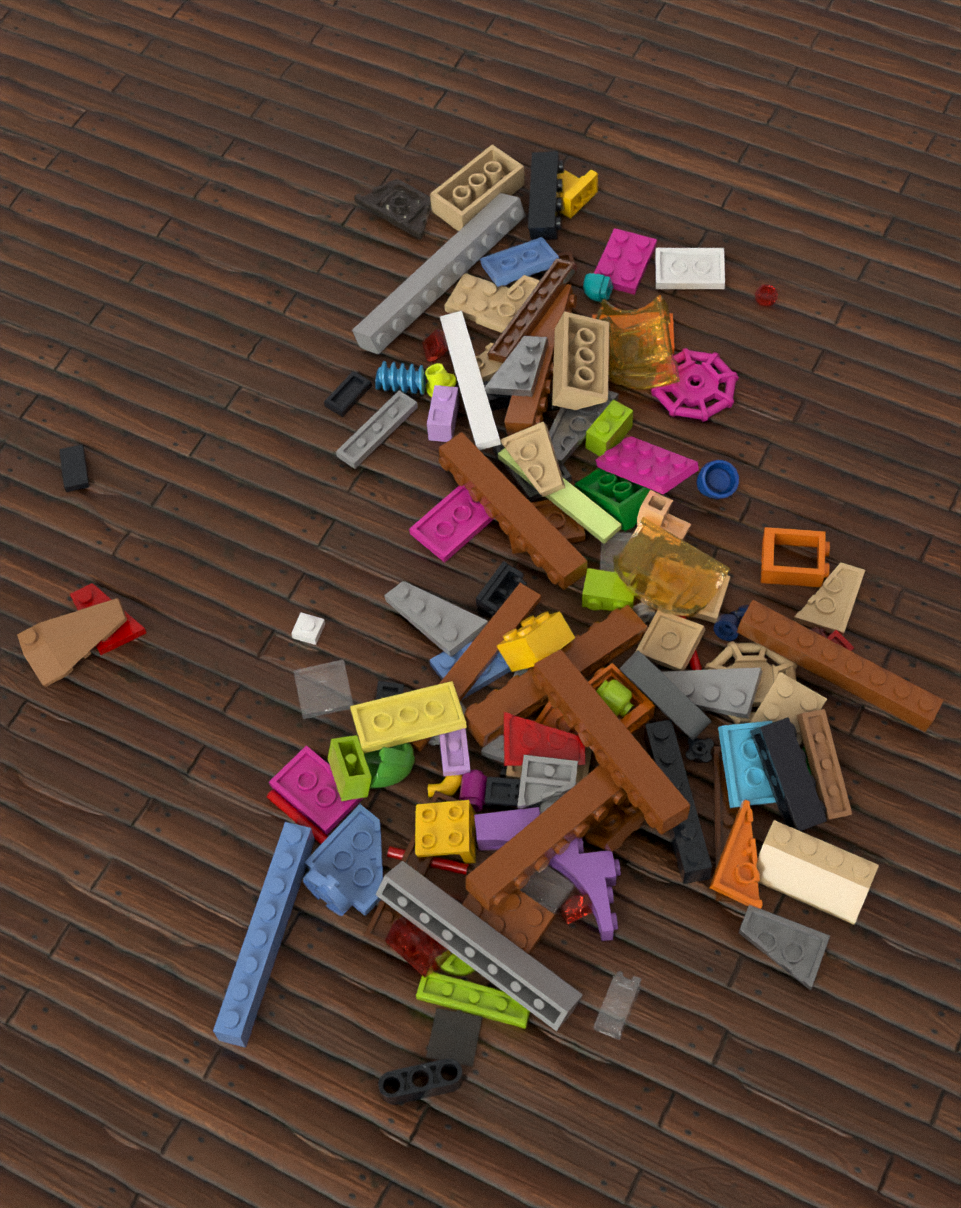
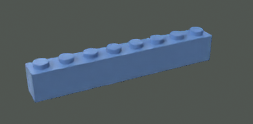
(264, 935)

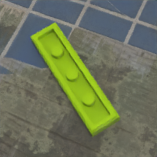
(472, 999)

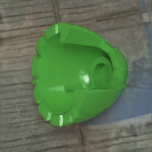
(390, 764)

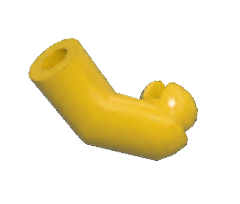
(447, 787)

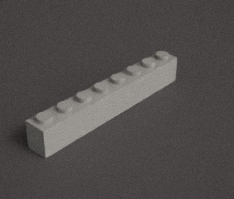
(479, 945)

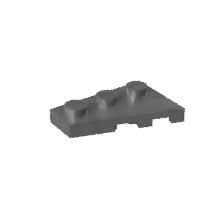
(521, 369)

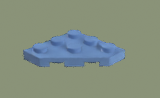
(354, 858)

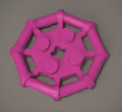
(704, 392)

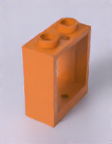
(794, 575)
(644, 707)

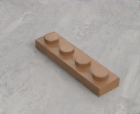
(824, 763)

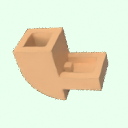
(656, 509)

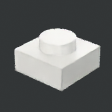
(308, 628)

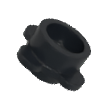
(699, 756)

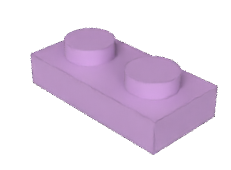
(454, 753)

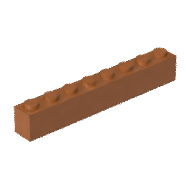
(526, 410)
(512, 511)
(588, 654)
(839, 666)
(611, 742)
(544, 838)

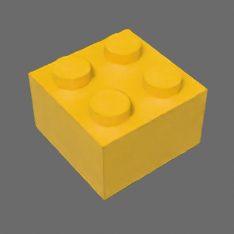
(535, 640)

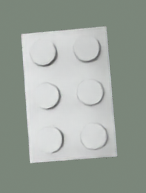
(690, 268)

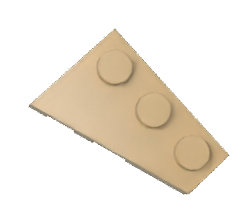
(504, 310)
(833, 601)

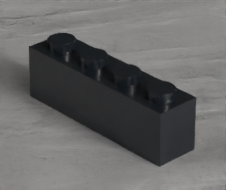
(545, 194)
(788, 775)

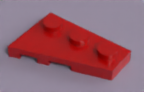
(130, 630)
(534, 739)

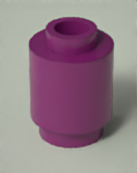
(474, 789)

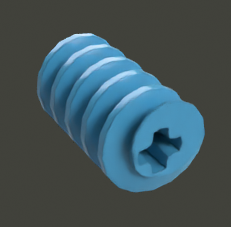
(401, 378)

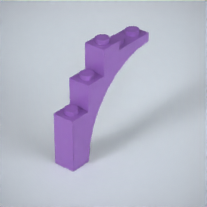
(590, 872)

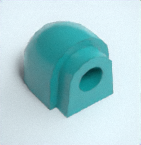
(597, 286)

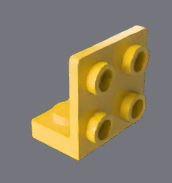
(577, 191)
(446, 830)

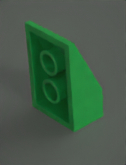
(614, 495)

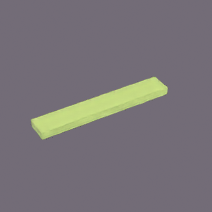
(574, 504)

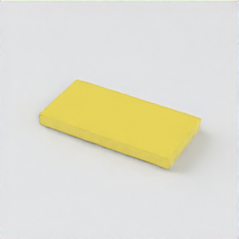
(408, 717)

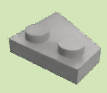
(545, 779)

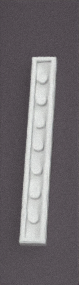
(470, 381)

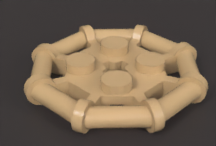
(769, 672)

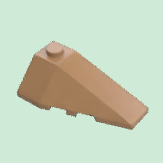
(64, 640)

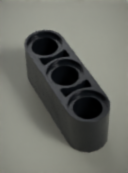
(406, 1076)

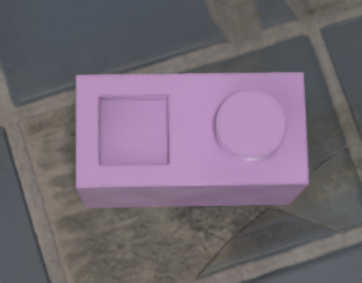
(443, 413)

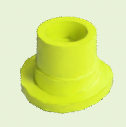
(437, 375)

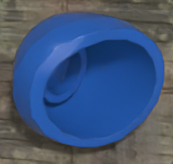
(717, 479)

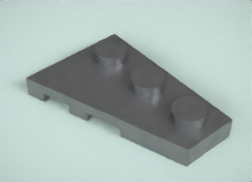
(786, 943)

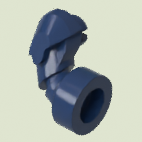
(727, 624)

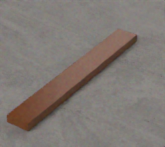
(484, 647)

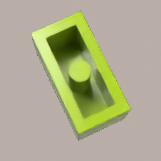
(609, 428)
(605, 591)
(349, 768)

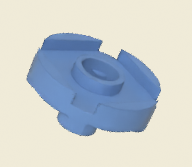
(327, 890)

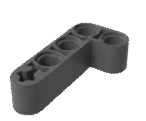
(665, 695)

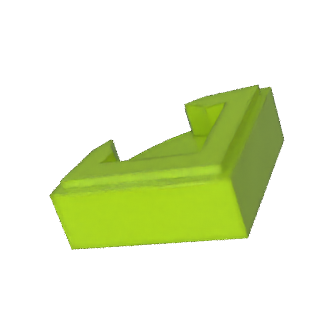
(456, 966)

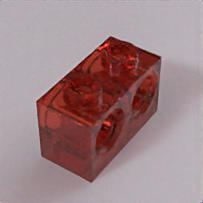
(416, 946)

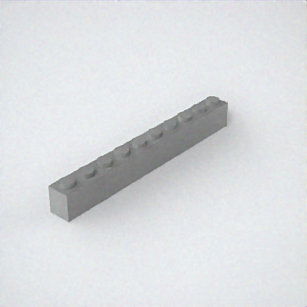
(438, 273)

